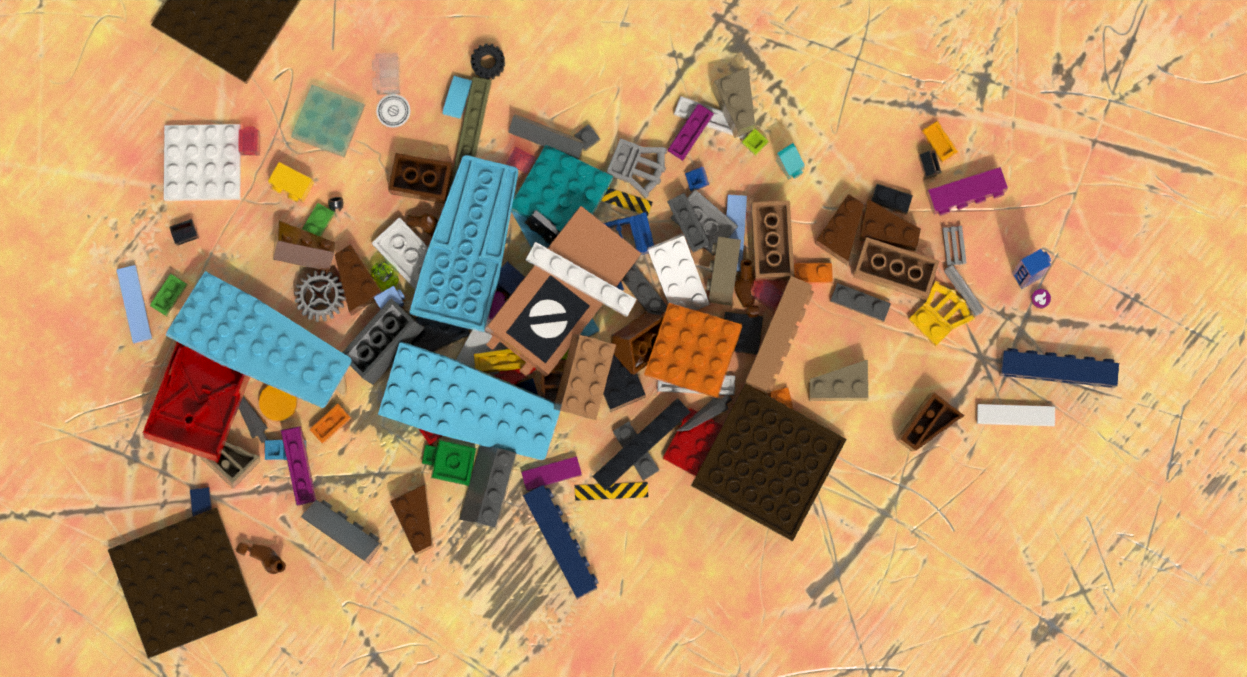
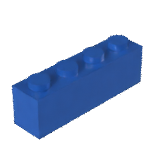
(1031, 268)

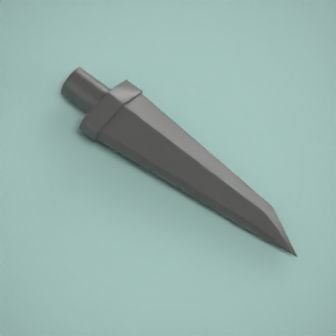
(710, 410)
(253, 421)

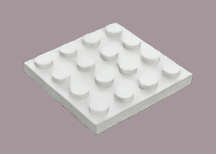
(202, 162)

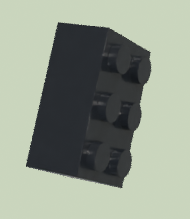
(621, 387)

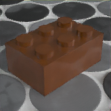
(420, 178)

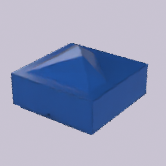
(697, 179)

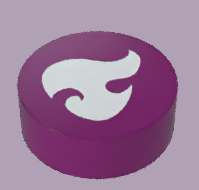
(1041, 298)

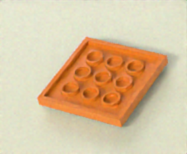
(693, 350)

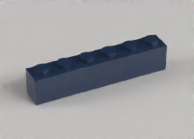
(1059, 369)
(561, 544)

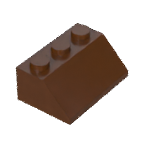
(637, 341)

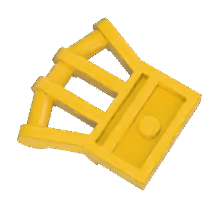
(931, 323)

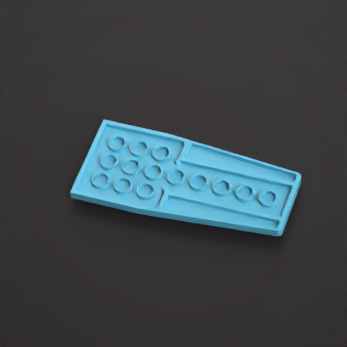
(467, 246)
(258, 341)
(466, 404)

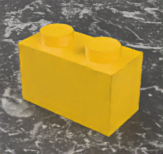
(290, 182)

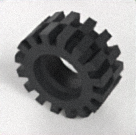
(487, 72)

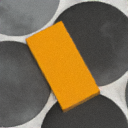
(939, 141)

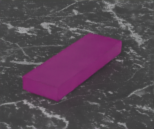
(690, 132)
(551, 473)

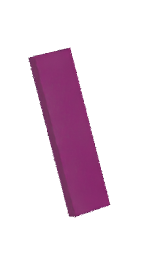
(298, 465)

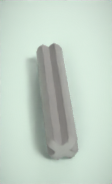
(964, 290)

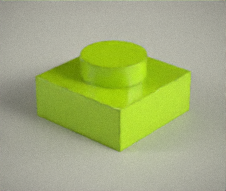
(755, 142)

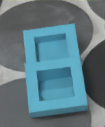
(457, 97)

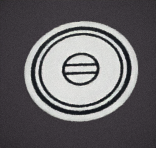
(393, 110)

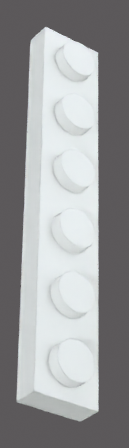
(580, 279)

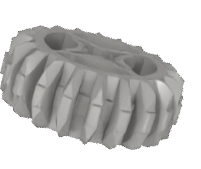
(332, 282)

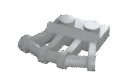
(626, 159)

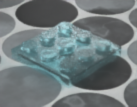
(328, 121)

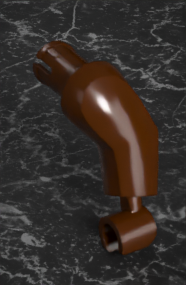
(427, 223)
(743, 287)
(267, 556)

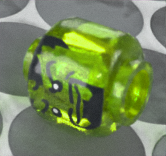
(385, 275)

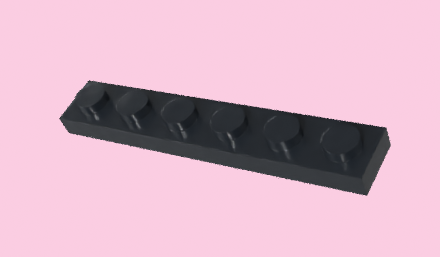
(641, 444)

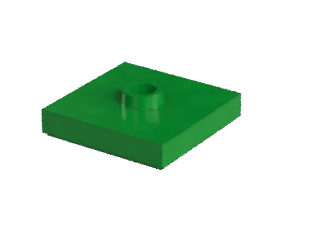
(453, 463)

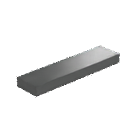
(545, 135)

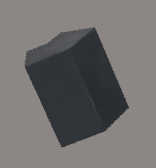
(929, 164)
(184, 232)

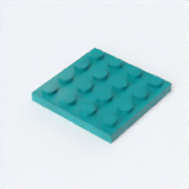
(559, 187)

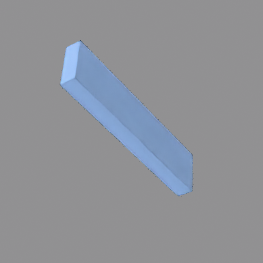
(737, 213)
(134, 304)

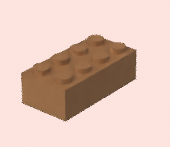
(772, 241)
(896, 268)
(584, 376)

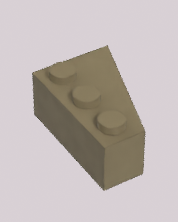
(735, 101)
(724, 270)
(233, 464)

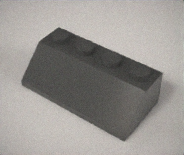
(378, 342)
(488, 486)
(340, 530)

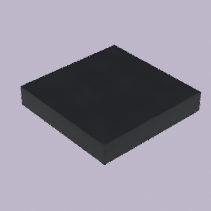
(750, 333)

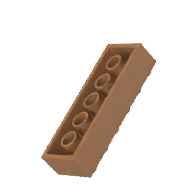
(777, 338)

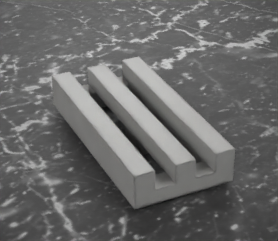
(954, 244)

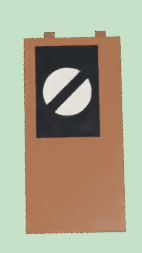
(547, 311)

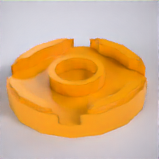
(277, 404)

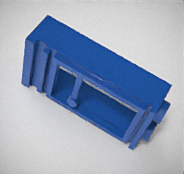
(640, 231)

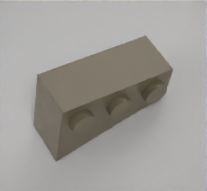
(841, 385)

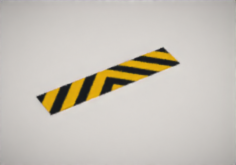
(627, 201)
(616, 491)

